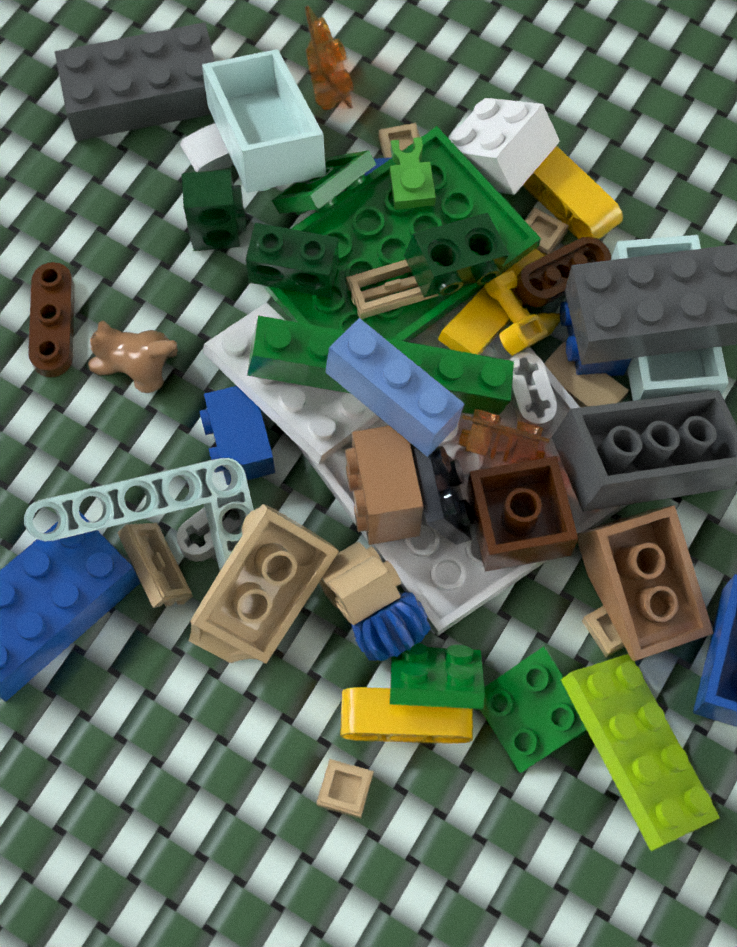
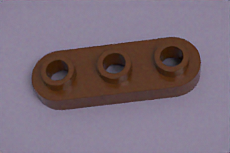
(548, 276)
(56, 331)

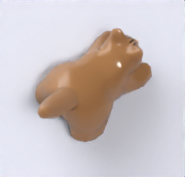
(131, 353)

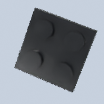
(441, 494)

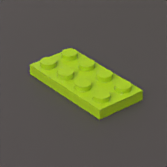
(640, 750)

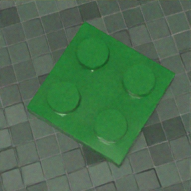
(319, 193)
(438, 677)

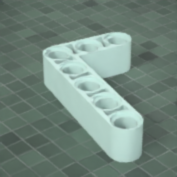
(157, 503)

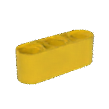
(573, 196)
(371, 717)

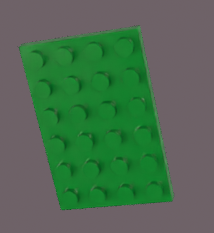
(378, 235)

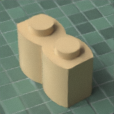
(360, 582)

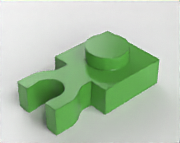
(409, 179)

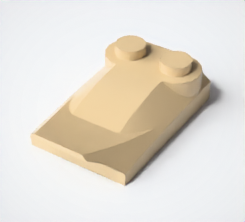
(260, 587)

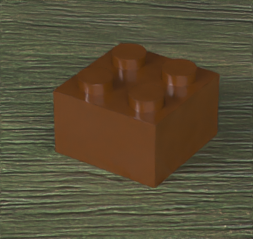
(521, 513)

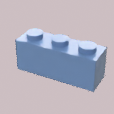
(393, 387)

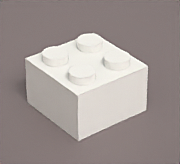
(506, 141)

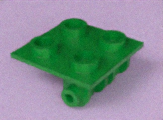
(531, 710)

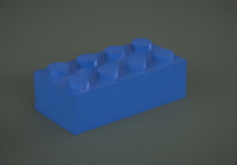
(53, 598)

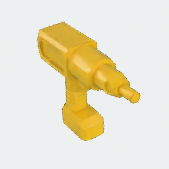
(526, 328)

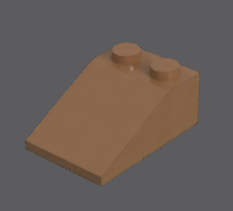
(646, 581)

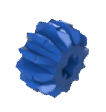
(392, 628)

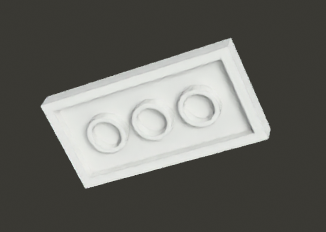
(311, 416)

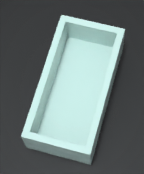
(264, 121)
(679, 371)

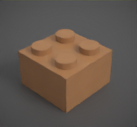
(384, 485)

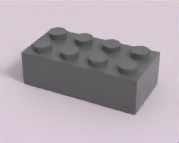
(135, 81)
(654, 304)
(648, 449)

